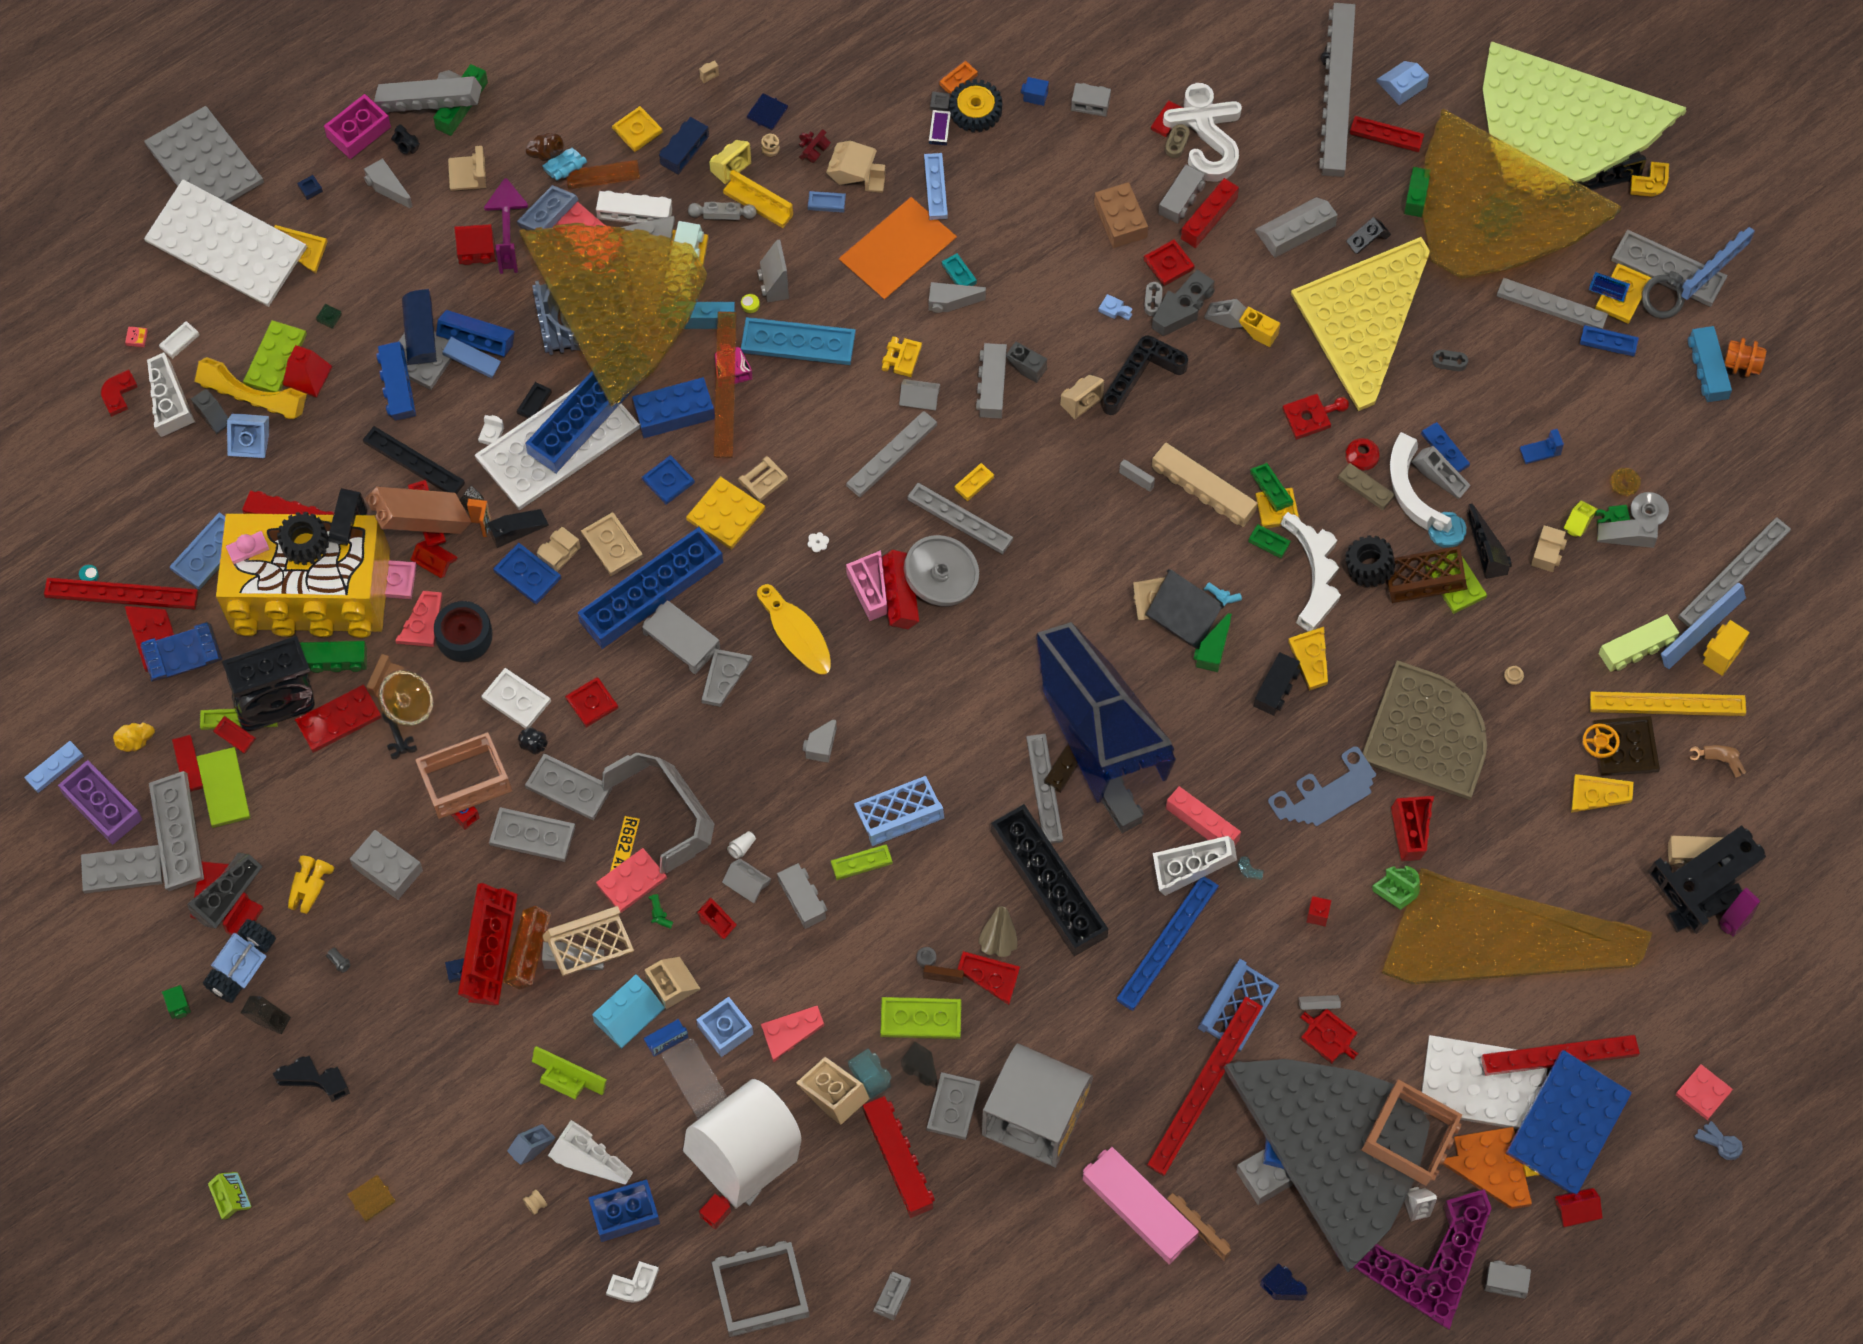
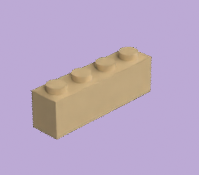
(1685, 848)

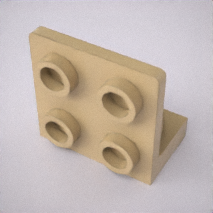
(468, 171)

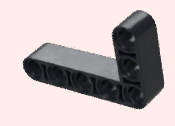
(1137, 368)
(348, 506)

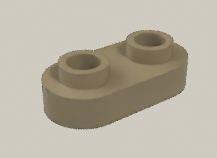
(1177, 142)

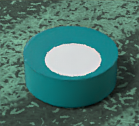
(89, 573)

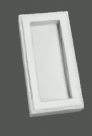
(179, 339)

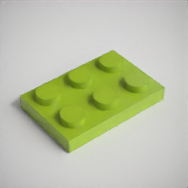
(1461, 599)

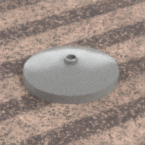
(941, 570)

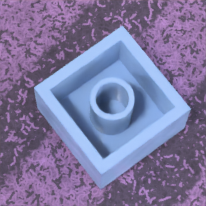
(725, 1026)

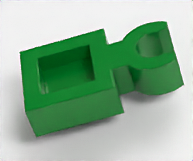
(1614, 514)

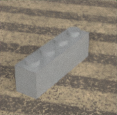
(992, 380)

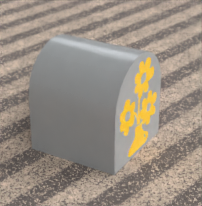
(1035, 1104)

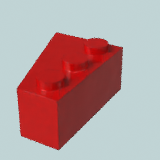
(1411, 825)

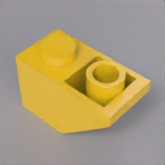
(1260, 326)

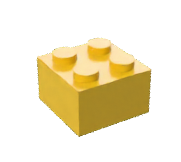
(1725, 647)

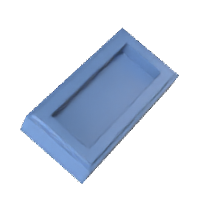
(826, 201)

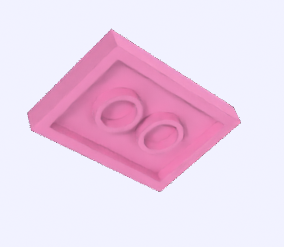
(400, 579)

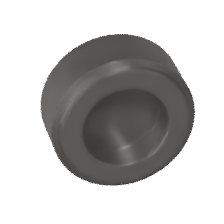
(926, 956)

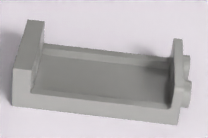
(681, 636)

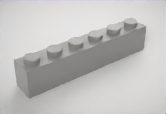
(428, 94)

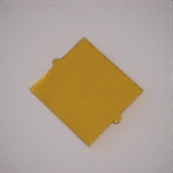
(371, 1198)

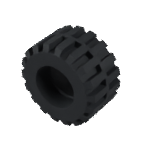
(299, 525)
(1370, 573)

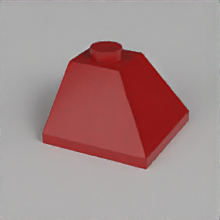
(306, 371)

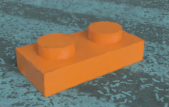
(958, 75)

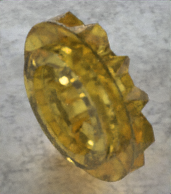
(1630, 476)

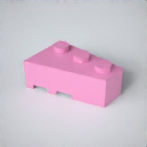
(869, 584)

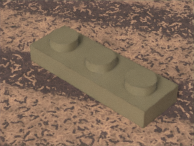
(1366, 486)

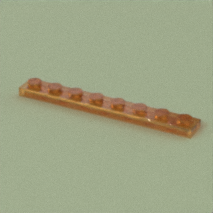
(725, 385)

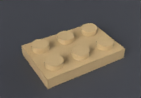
(612, 544)

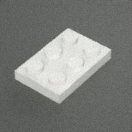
(516, 698)

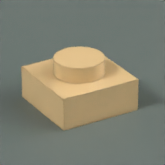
(709, 71)

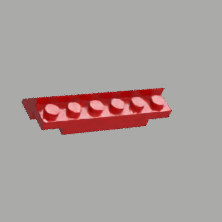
(487, 945)

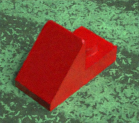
(716, 918)

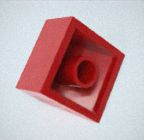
(475, 244)

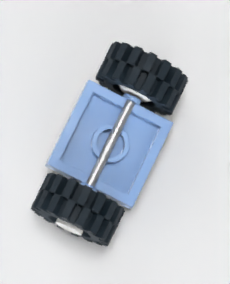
(239, 960)

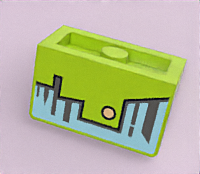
(229, 1194)

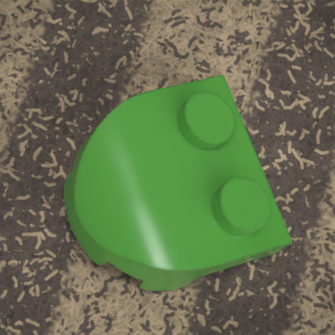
(1399, 886)

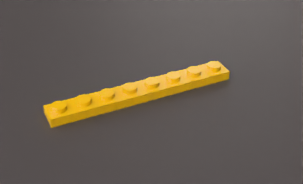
(1668, 703)

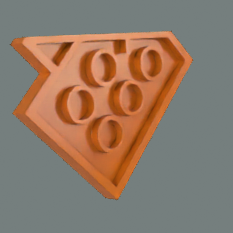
(1486, 1165)

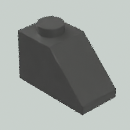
(210, 410)

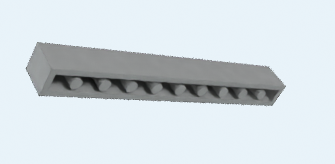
(1338, 91)

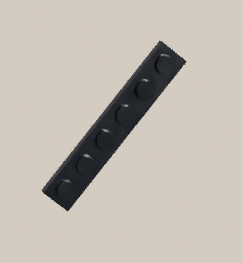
(413, 461)

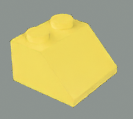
(733, 157)

